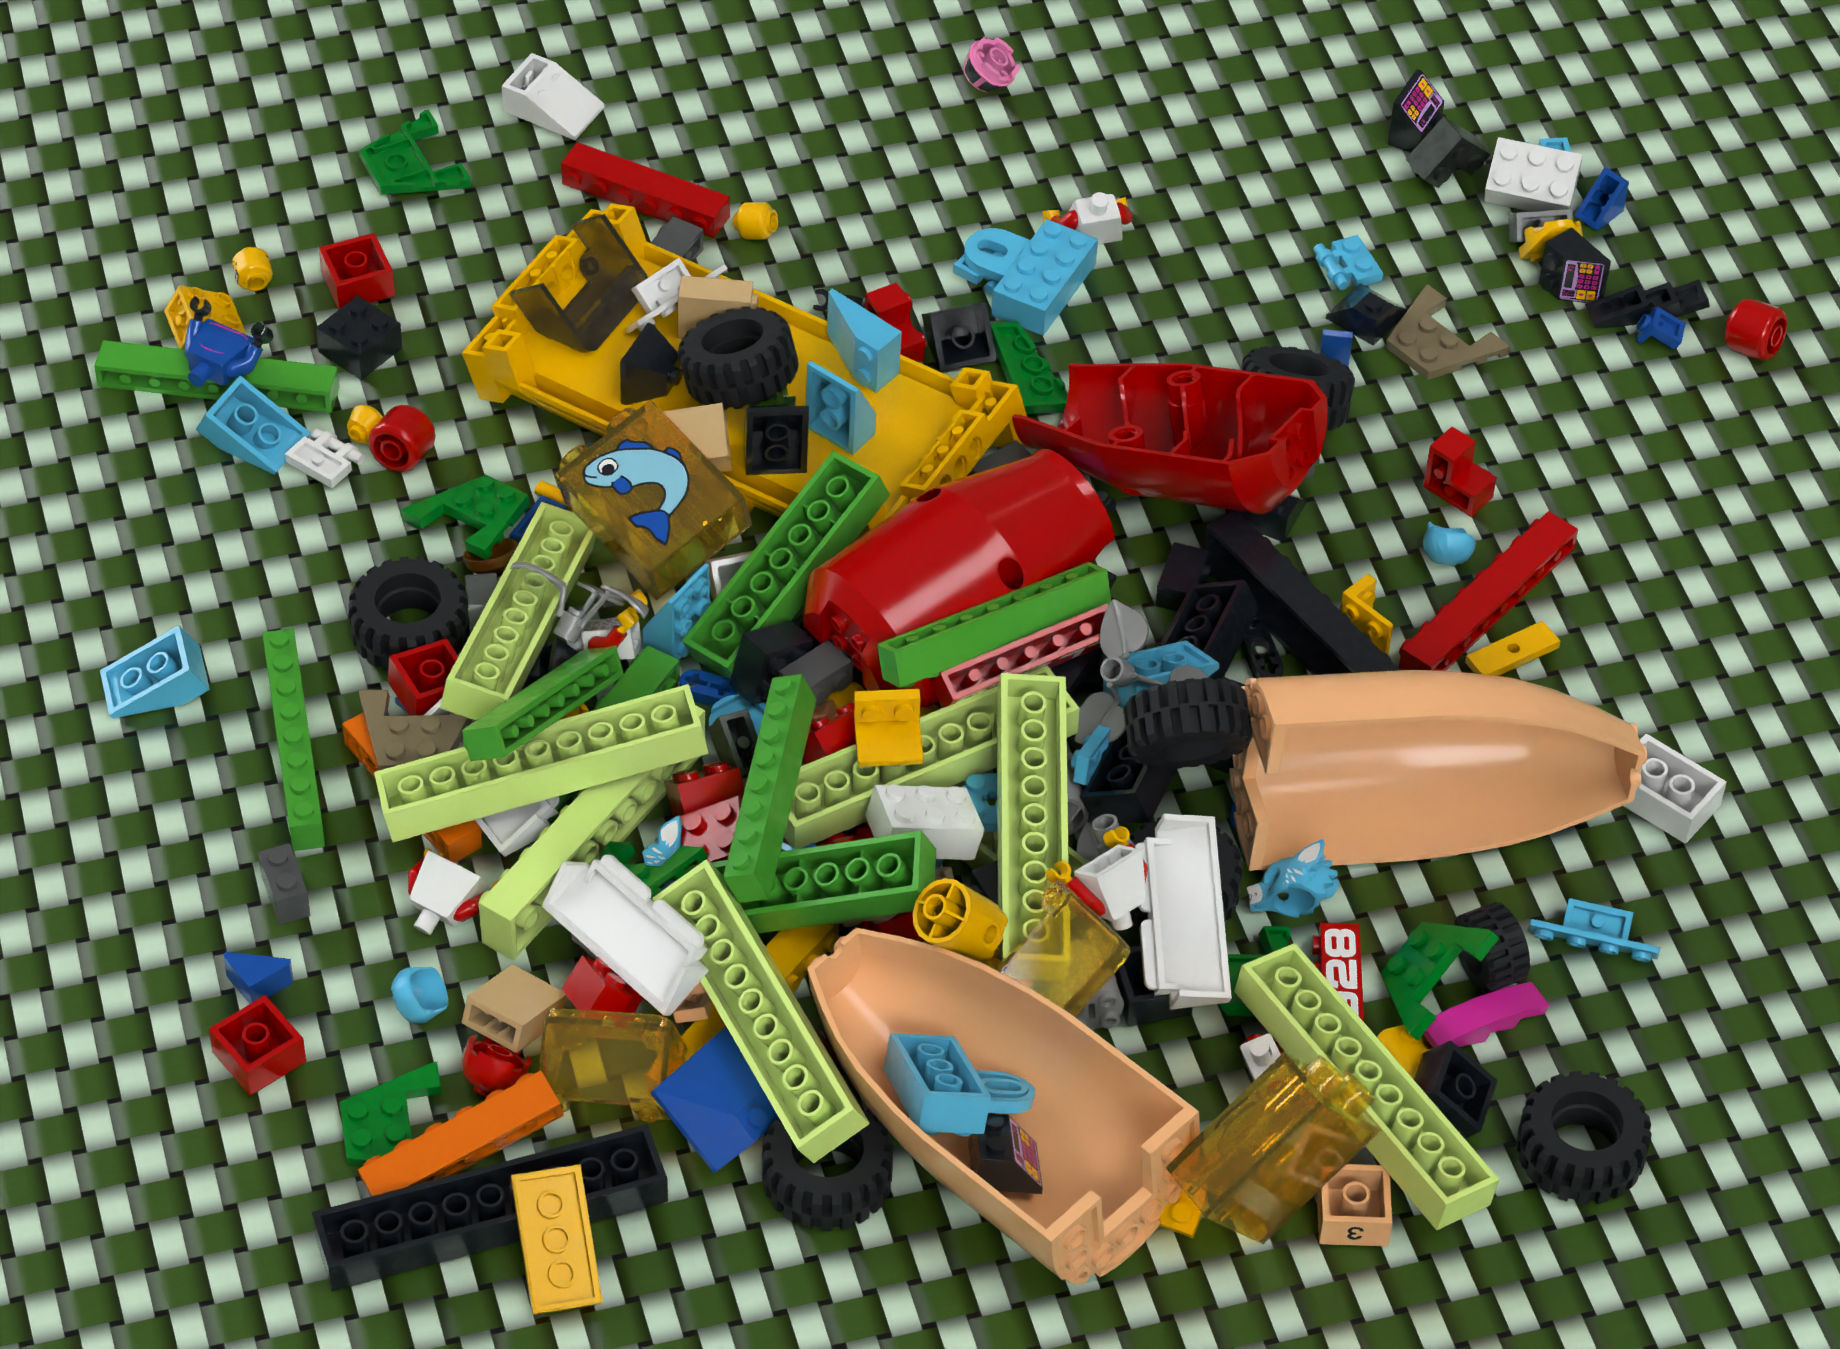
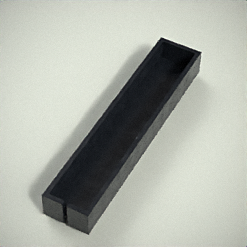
(1289, 602)

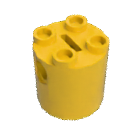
(959, 919)

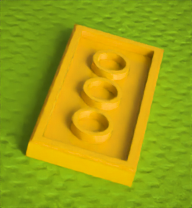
(556, 1239)

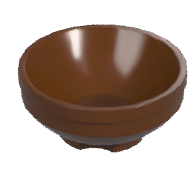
(496, 562)

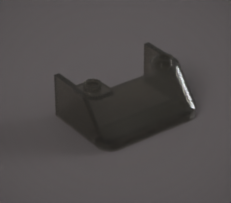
(601, 302)

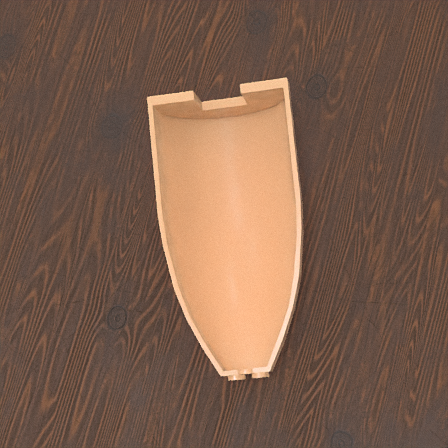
(1421, 765)
(1095, 1113)

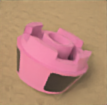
(990, 65)

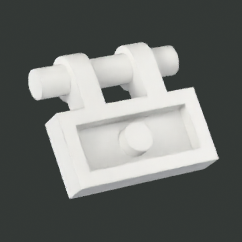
(321, 463)

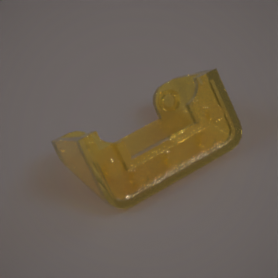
(1066, 953)
(609, 1057)

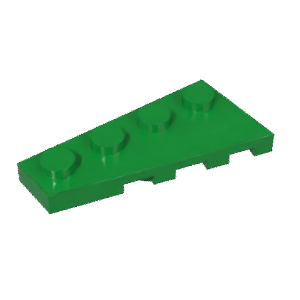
(1025, 368)

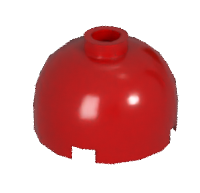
(492, 1066)

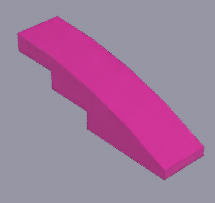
(1489, 1013)

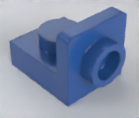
(1662, 327)

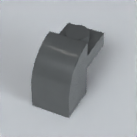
(479, 590)

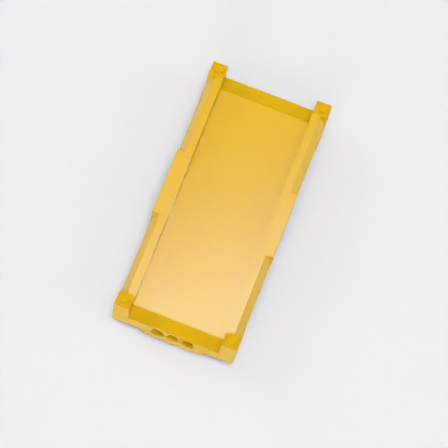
(926, 421)

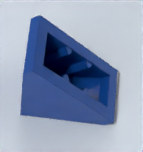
(1604, 200)
(1336, 345)
(257, 974)

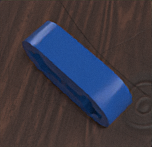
(707, 686)

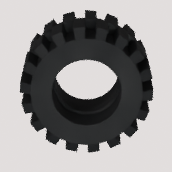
(1509, 957)

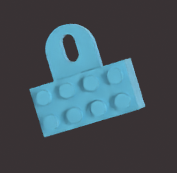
(1034, 274)
(945, 1090)

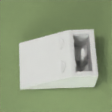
(549, 97)

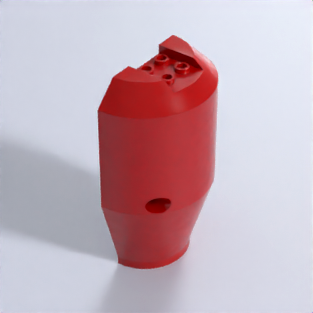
(1188, 432)
(953, 553)

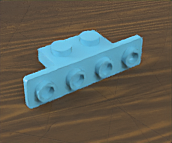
(1598, 927)

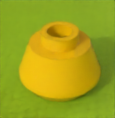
(361, 422)

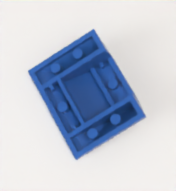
(716, 1101)

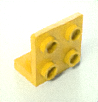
(179, 311)
(1358, 606)
(888, 727)

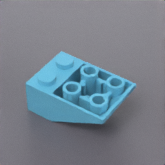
(679, 615)

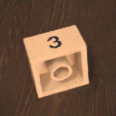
(1356, 1207)

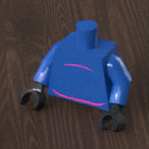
(219, 351)

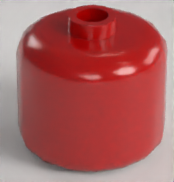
(1756, 329)
(401, 438)

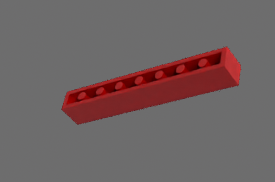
(1489, 595)

